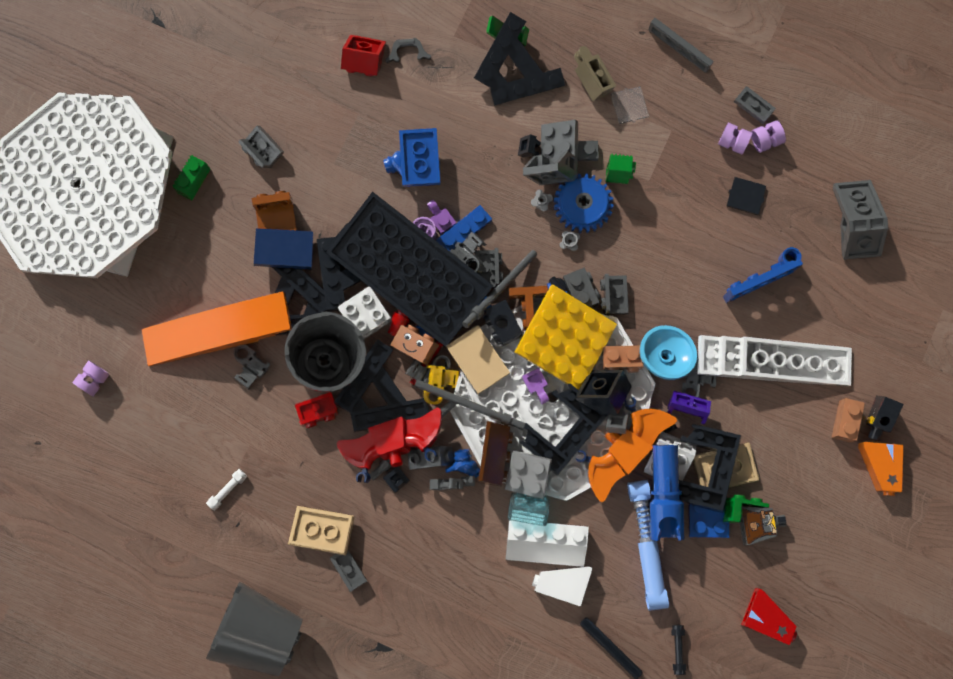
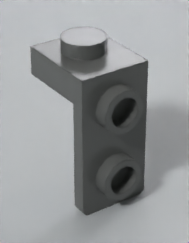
(417, 458)

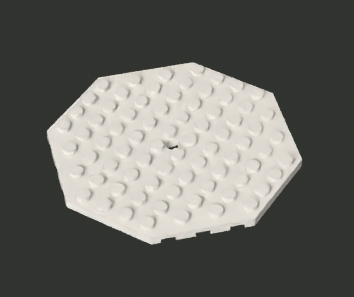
(121, 191)
(548, 419)

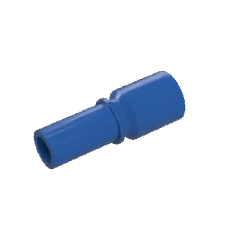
(666, 508)

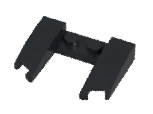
(574, 439)
(726, 448)

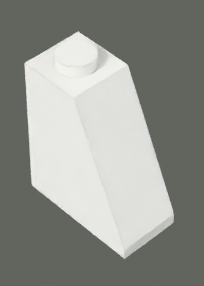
(563, 583)

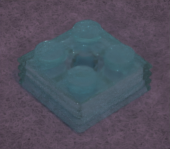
(528, 509)

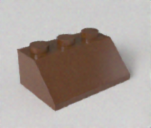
(495, 454)

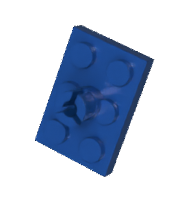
(419, 157)

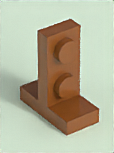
(528, 294)

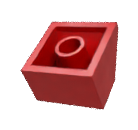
(362, 55)

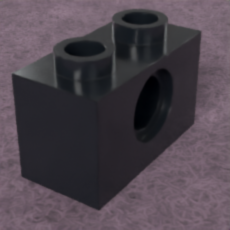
(498, 312)

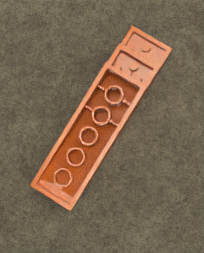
(217, 329)

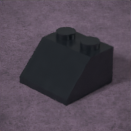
(604, 391)

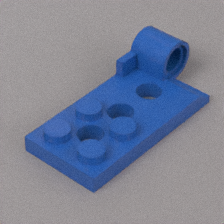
(757, 281)

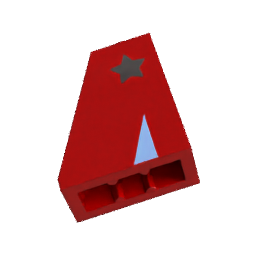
(768, 619)

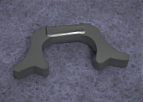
(404, 43)

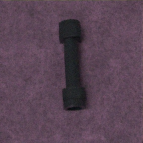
(679, 631)

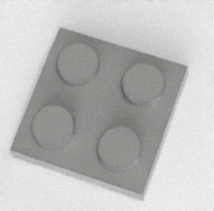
(528, 474)

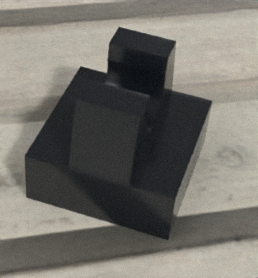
(527, 146)
(396, 479)

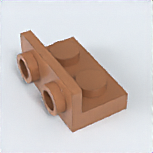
(622, 358)

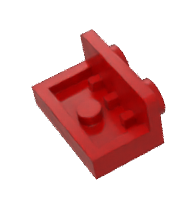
(316, 410)

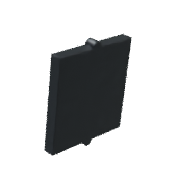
(746, 195)

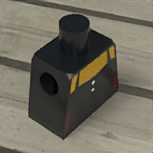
(887, 410)

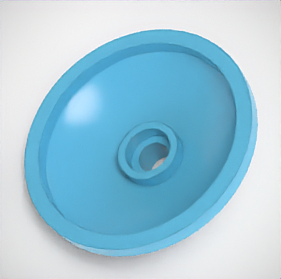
(672, 344)

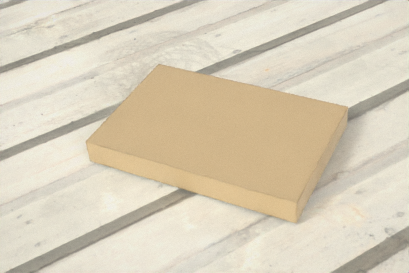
(478, 359)
(743, 471)
(321, 530)

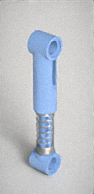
(655, 592)

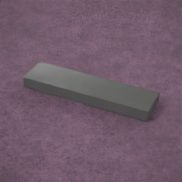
(680, 45)

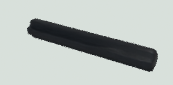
(611, 648)

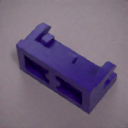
(690, 405)

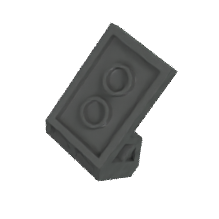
(558, 154)
(863, 220)

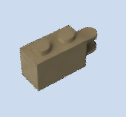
(593, 74)

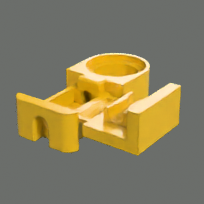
(439, 377)

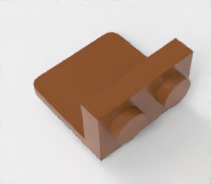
(275, 211)

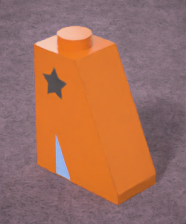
(884, 466)

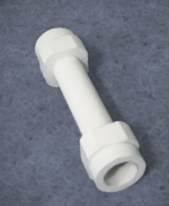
(215, 501)

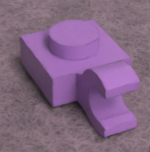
(442, 218)
(535, 383)

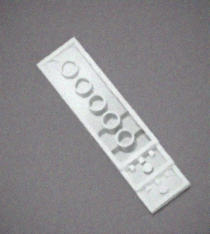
(774, 360)

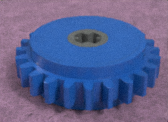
(571, 208)

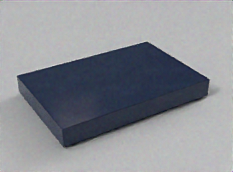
(283, 248)

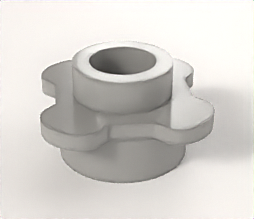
(541, 205)
(574, 237)

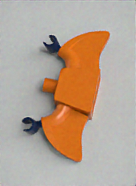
(626, 449)

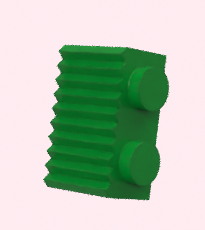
(620, 169)
(191, 177)

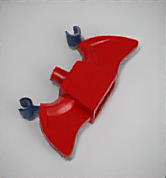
(391, 441)

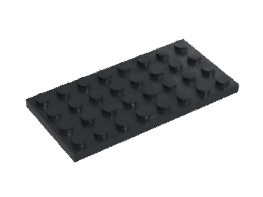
(409, 269)

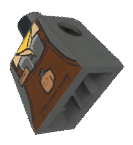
(759, 524)

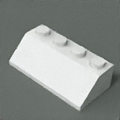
(547, 544)

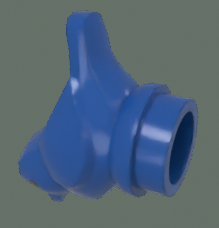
(393, 163)
(464, 463)

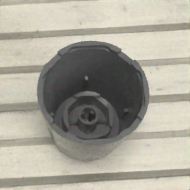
(329, 338)
(255, 633)

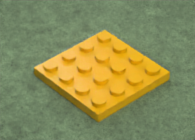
(565, 337)

